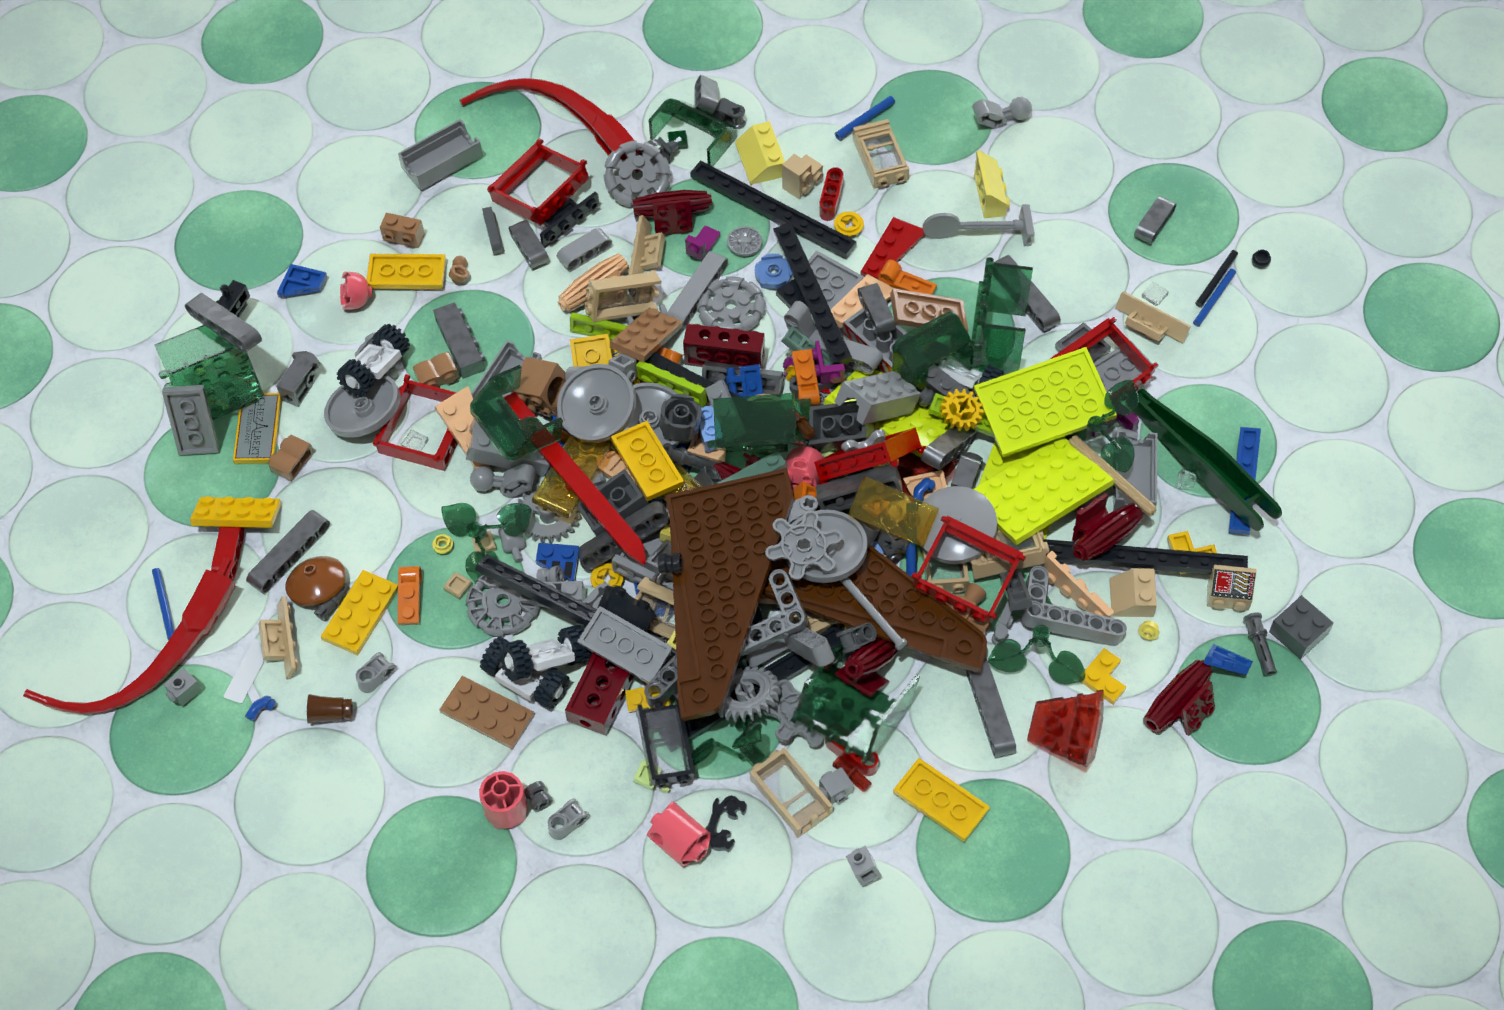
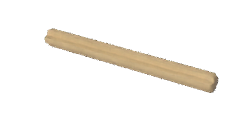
(1119, 481)

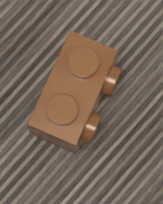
(402, 230)

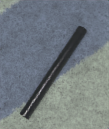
(1217, 277)

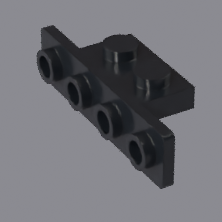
(567, 216)

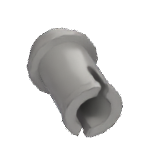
(1129, 433)

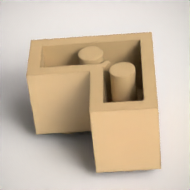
(800, 175)

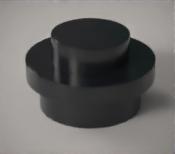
(1261, 258)

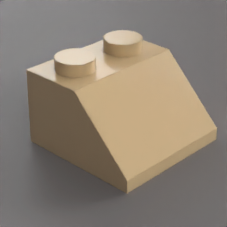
(1133, 593)

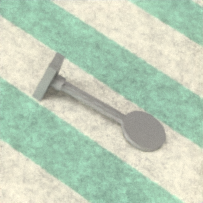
(947, 224)

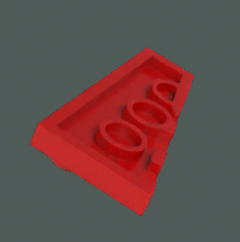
(893, 245)

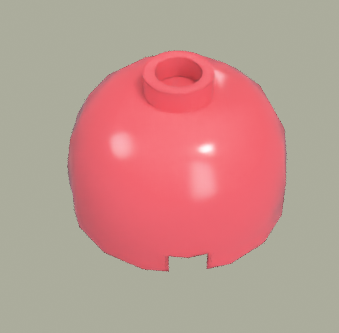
(354, 291)

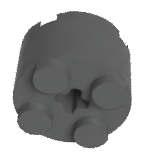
(680, 417)

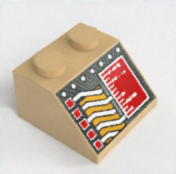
(1231, 587)

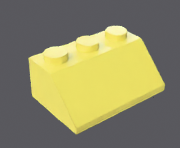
(760, 153)
(990, 186)

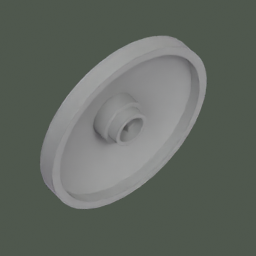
(596, 403)
(648, 408)
(362, 415)
(967, 507)
(847, 554)

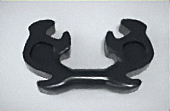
(731, 806)

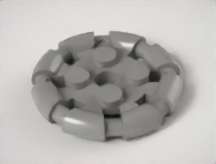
(635, 163)
(733, 296)
(496, 612)

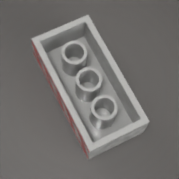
(859, 330)

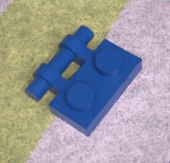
(750, 378)

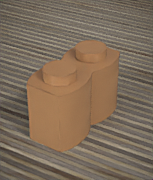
(437, 370)
(291, 457)

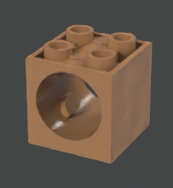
(541, 385)

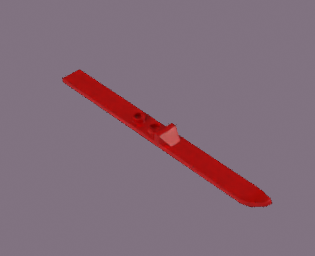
(585, 490)

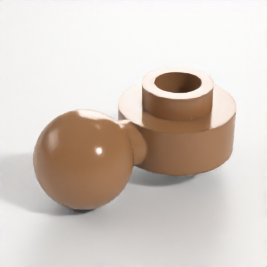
(458, 272)

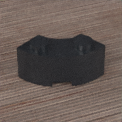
(626, 607)

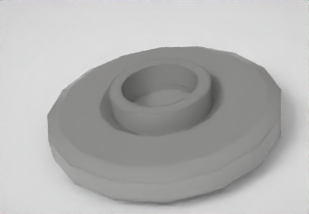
(744, 241)

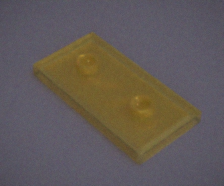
(893, 511)

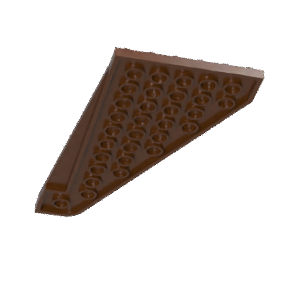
(724, 572)
(917, 617)

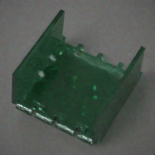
(1007, 292)
(210, 361)
(758, 423)
(848, 715)

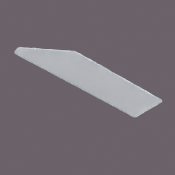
(245, 673)

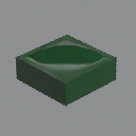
(680, 138)

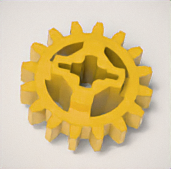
(954, 403)

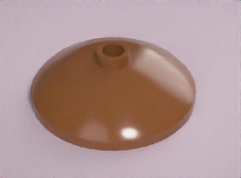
(315, 580)

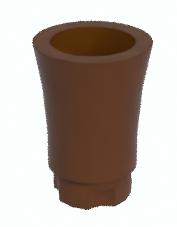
(328, 708)

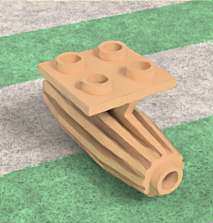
(575, 294)

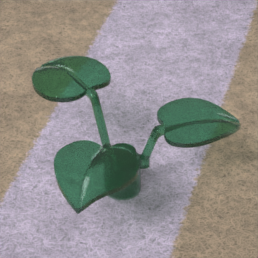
(1123, 400)
(461, 520)
(1010, 658)
(746, 742)

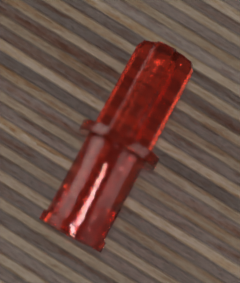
(853, 774)

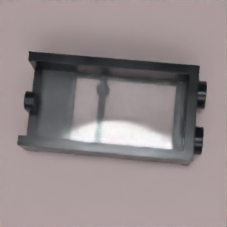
(665, 744)

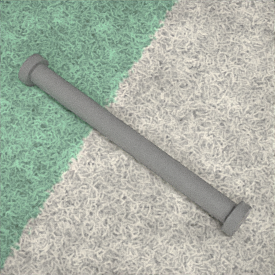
(899, 642)

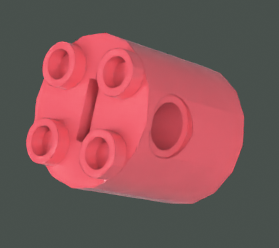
(802, 466)
(503, 800)
(679, 835)

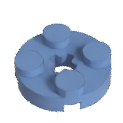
(771, 280)

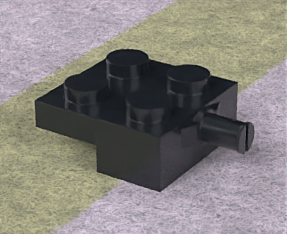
(234, 297)

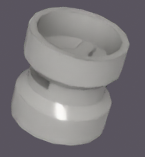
(553, 574)

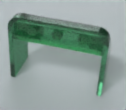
(716, 127)
(930, 344)
(504, 428)

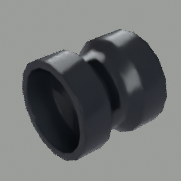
(670, 563)

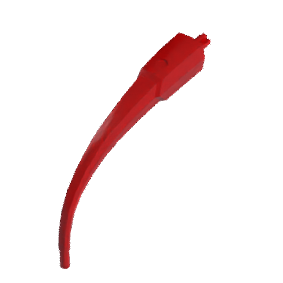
(604, 126)
(197, 621)

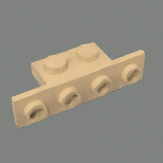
(647, 248)
(1150, 319)
(277, 638)

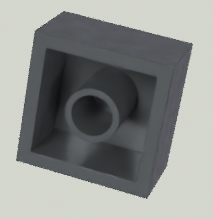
(1301, 627)

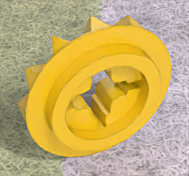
(844, 219)
(600, 573)

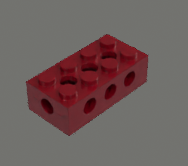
(714, 349)
(590, 691)

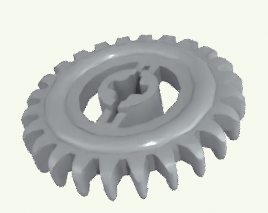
(551, 531)
(748, 701)

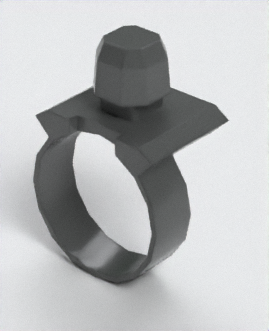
(666, 149)

